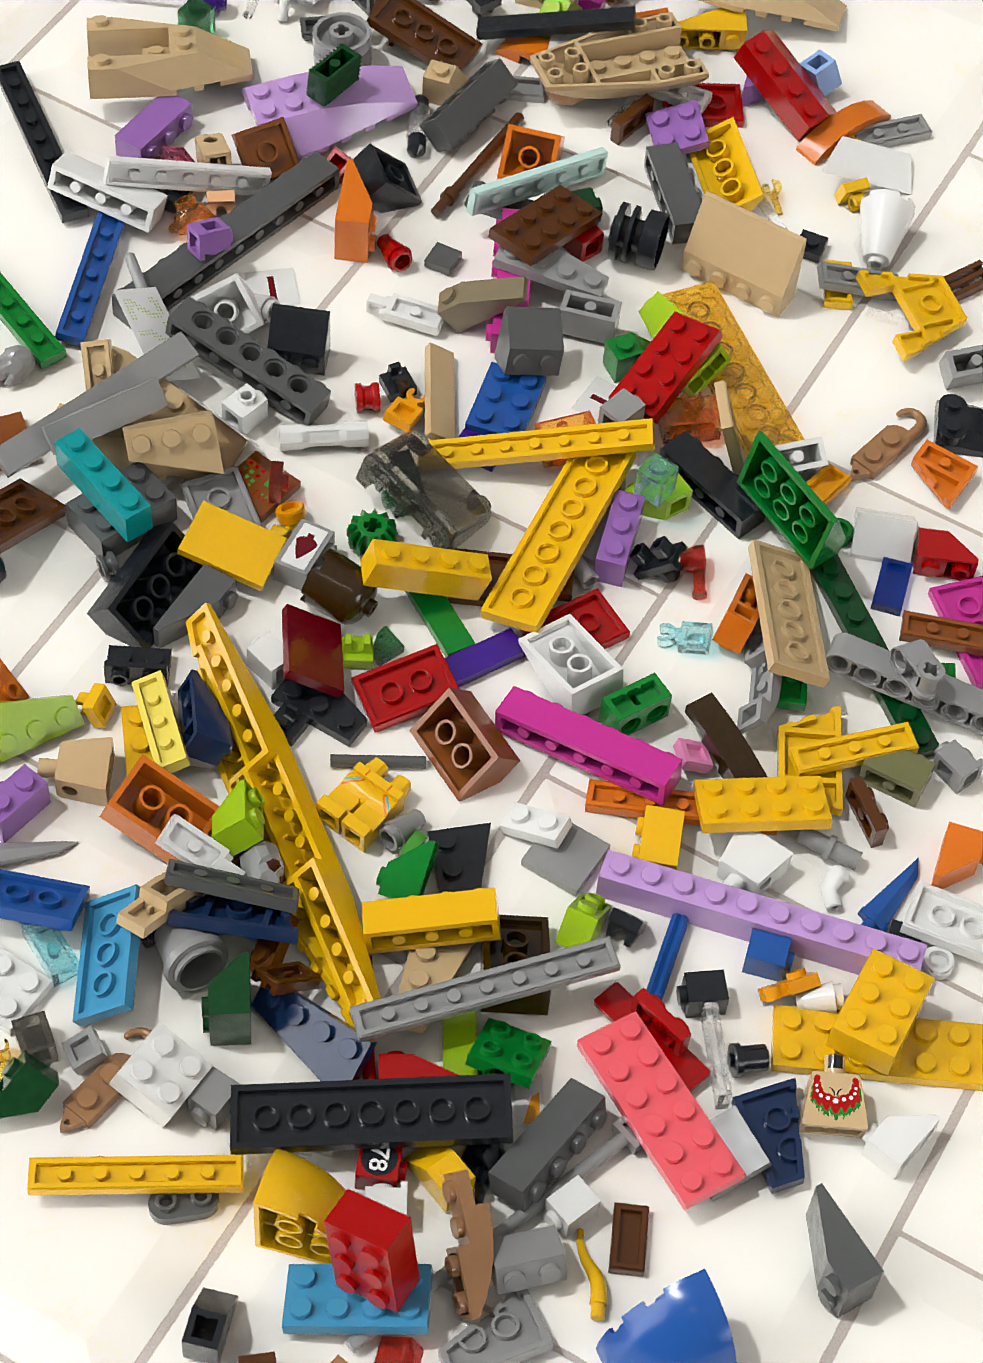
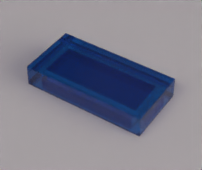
(891, 586)

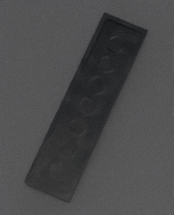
(371, 1114)

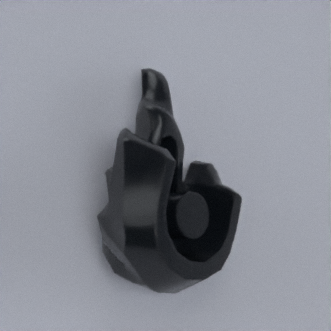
(480, 1161)

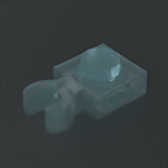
(690, 638)

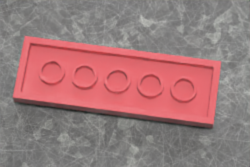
(660, 1110)

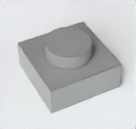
(84, 1050)

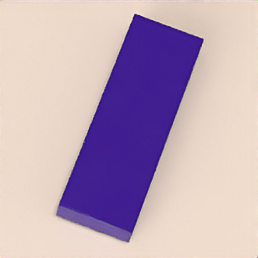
(485, 657)

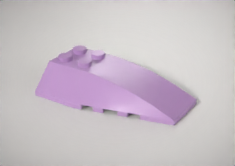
(376, 96)

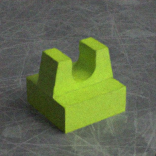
(357, 651)

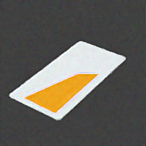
(528, 1102)

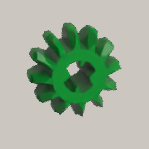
(369, 527)

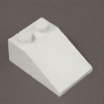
(572, 665)

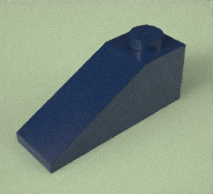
(202, 722)

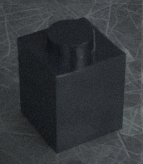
(701, 988)

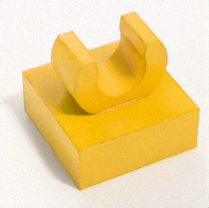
(852, 193)
(97, 705)

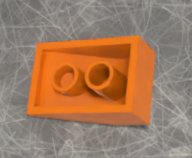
(354, 219)

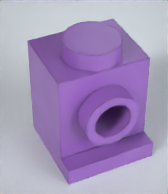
(208, 237)

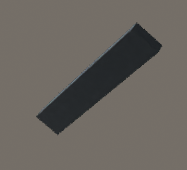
(556, 23)

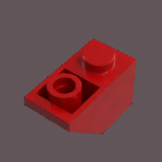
(942, 555)

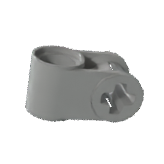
(918, 668)

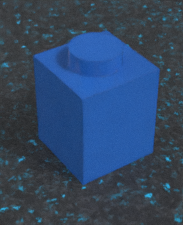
(768, 955)

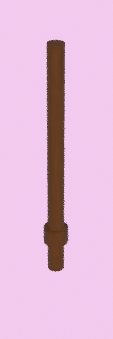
(452, 193)

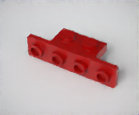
(669, 1032)

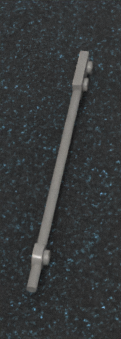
(623, 1138)

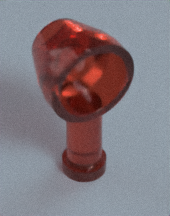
(694, 562)

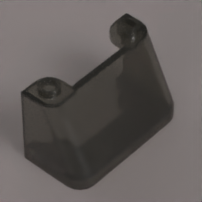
(426, 489)

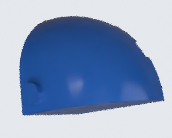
(679, 1327)

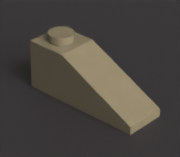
(479, 300)

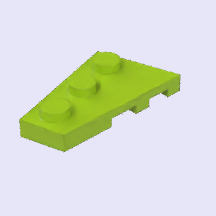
(35, 722)

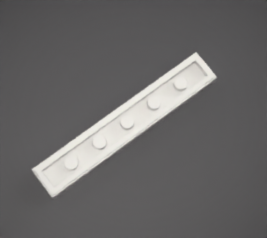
(184, 175)

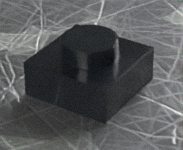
(814, 245)

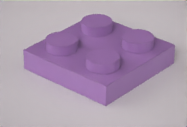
(679, 124)

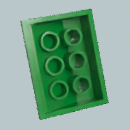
(790, 503)

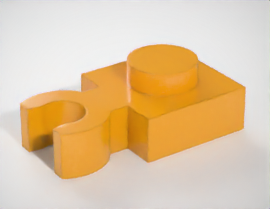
(405, 412)
(796, 982)

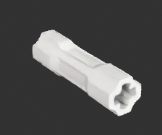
(303, 436)

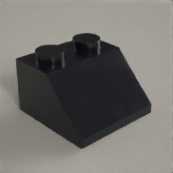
(386, 180)
(301, 336)

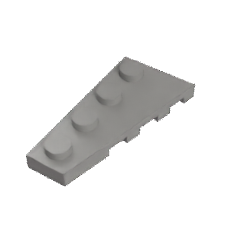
(556, 271)

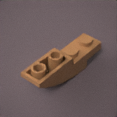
(472, 1260)

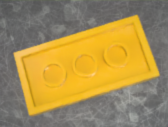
(762, 804)

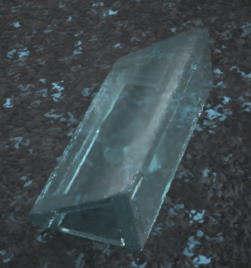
(51, 952)

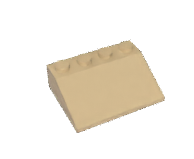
(744, 254)

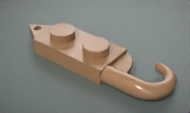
(886, 446)
(95, 1094)

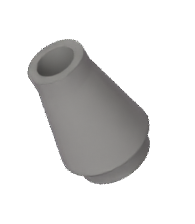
(398, 830)

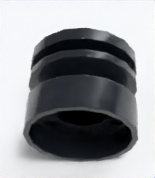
(638, 235)

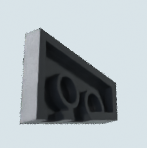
(326, 712)
(460, 857)

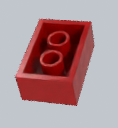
(372, 1250)

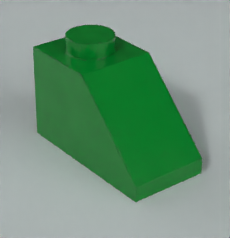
(622, 353)
(408, 873)

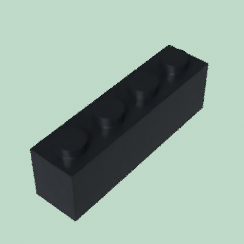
(713, 485)

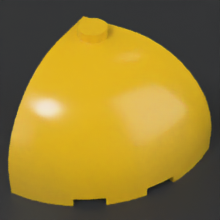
(293, 1206)

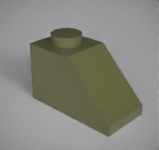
(898, 775)

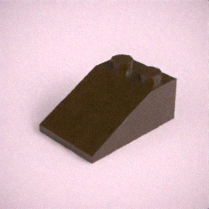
(520, 939)

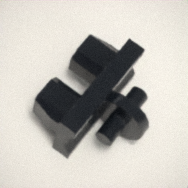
(658, 560)

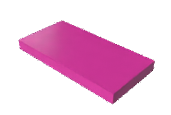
(962, 602)

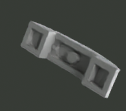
(764, 687)

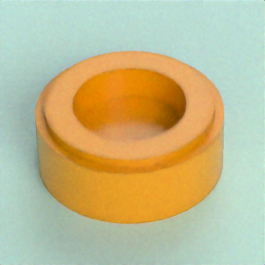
(290, 512)

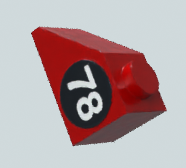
(380, 1166)

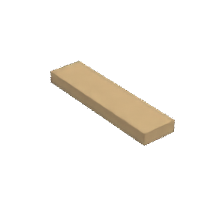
(439, 393)

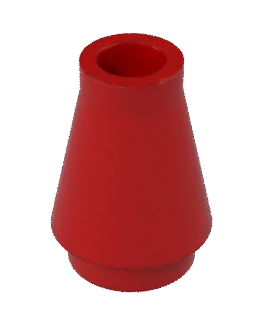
(395, 253)

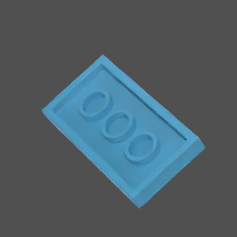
(106, 960)
(320, 1307)

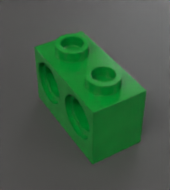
(636, 705)

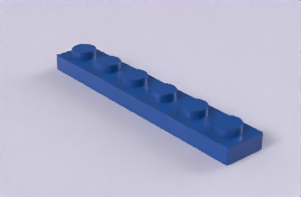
(89, 279)

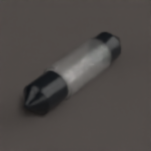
(415, 135)

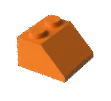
(528, 149)

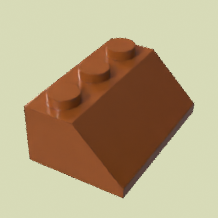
(464, 744)

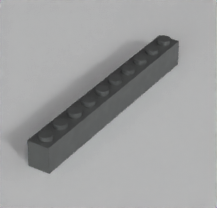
(251, 225)

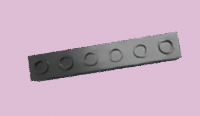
(258, 373)

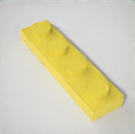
(160, 722)

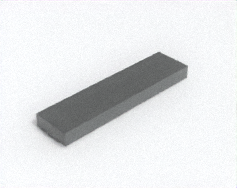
(231, 886)

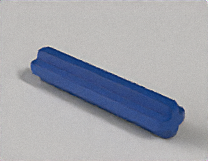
(667, 955)

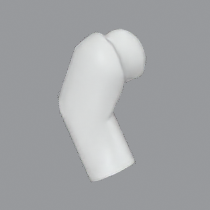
(829, 885)

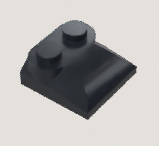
(958, 426)

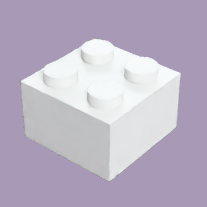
(160, 1074)

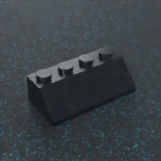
(144, 587)

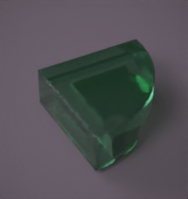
(386, 646)

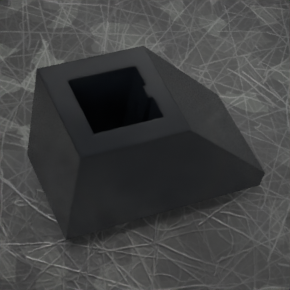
(208, 1325)

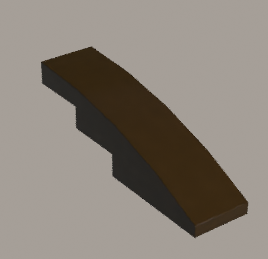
(723, 739)

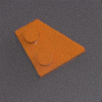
(943, 472)

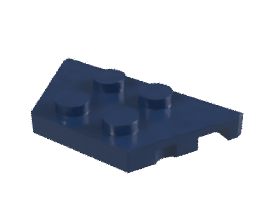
(234, 918)

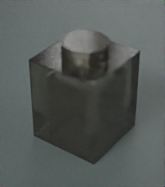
(35, 1036)

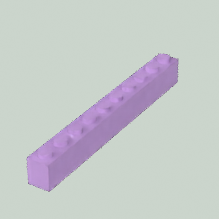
(738, 911)

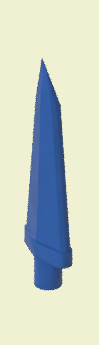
(883, 907)

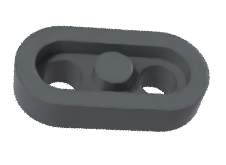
(183, 1207)

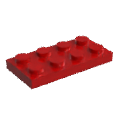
(669, 363)

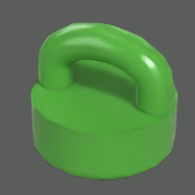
(417, 839)

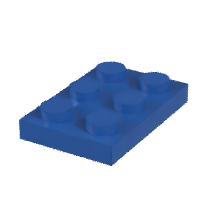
(505, 402)
(41, 900)

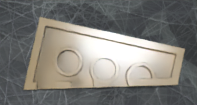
(432, 966)

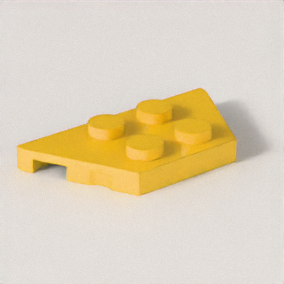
(810, 730)

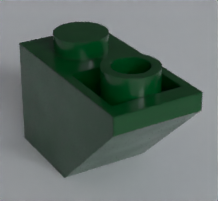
(26, 1085)

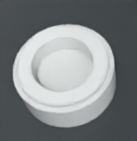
(938, 963)

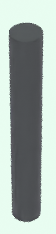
(391, 761)

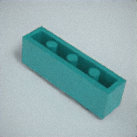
(103, 485)

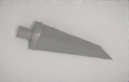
(24, 851)

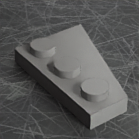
(504, 1336)

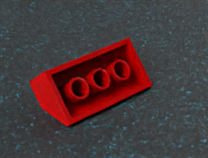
(783, 83)

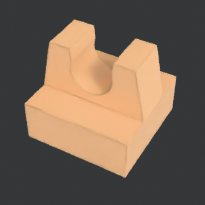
(221, 200)

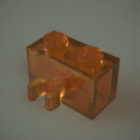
(692, 414)

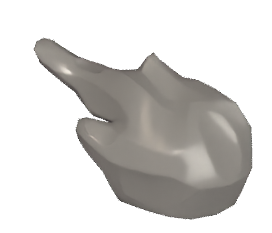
(16, 364)

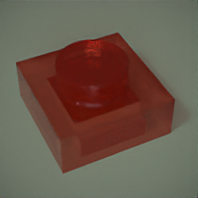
(277, 482)

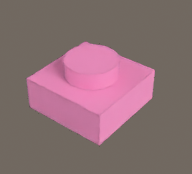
(694, 755)

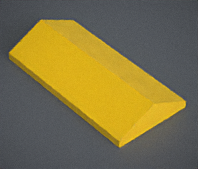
(727, 167)

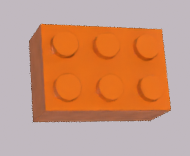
(149, 800)

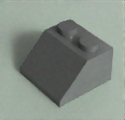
(530, 341)

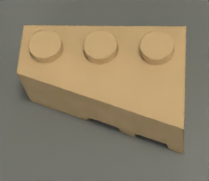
(176, 442)

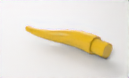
(598, 1286)

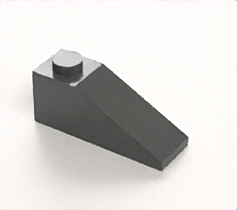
(205, 587)

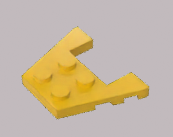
(926, 304)

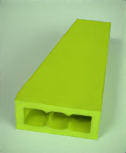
(655, 314)

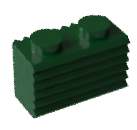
(333, 74)

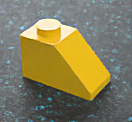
(430, 1164)

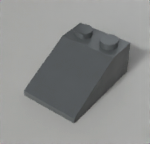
(841, 1261)

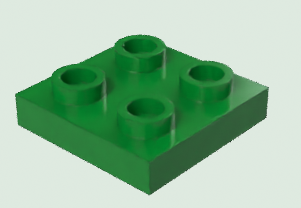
(508, 1050)

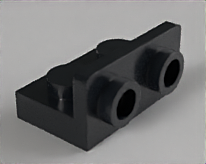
(131, 663)

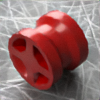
(367, 397)

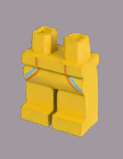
(363, 803)

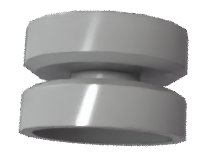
(342, 29)

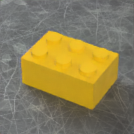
(880, 1011)

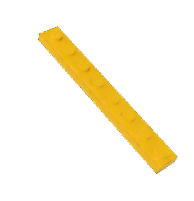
(547, 444)

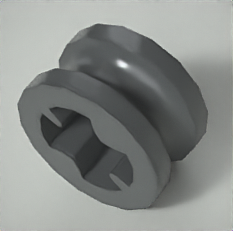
(107, 565)

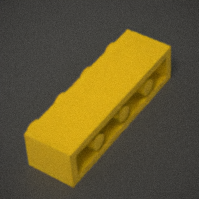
(425, 569)
(431, 920)

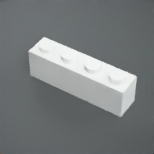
(84, 183)

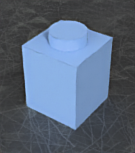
(822, 71)

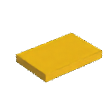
(231, 545)

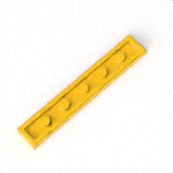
(135, 1175)

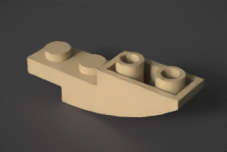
(153, 906)

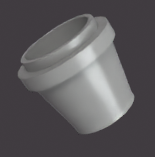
(189, 956)

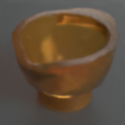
(188, 211)

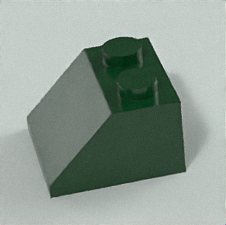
(228, 1004)

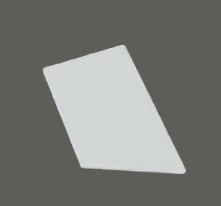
(880, 164)

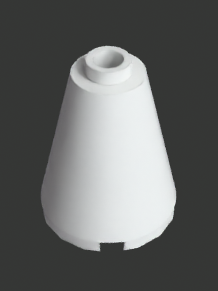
(883, 225)

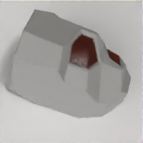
(263, 862)

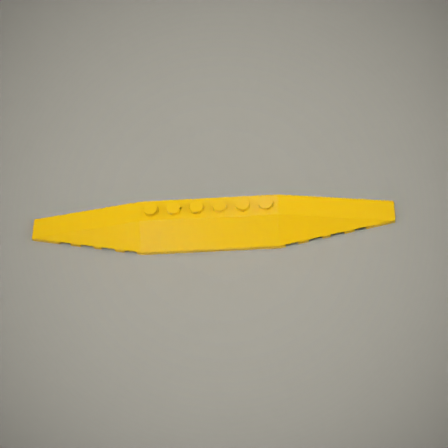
(262, 756)

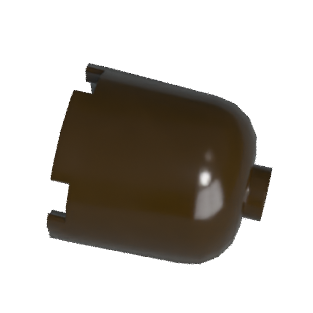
(339, 589)

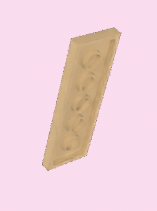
(788, 614)

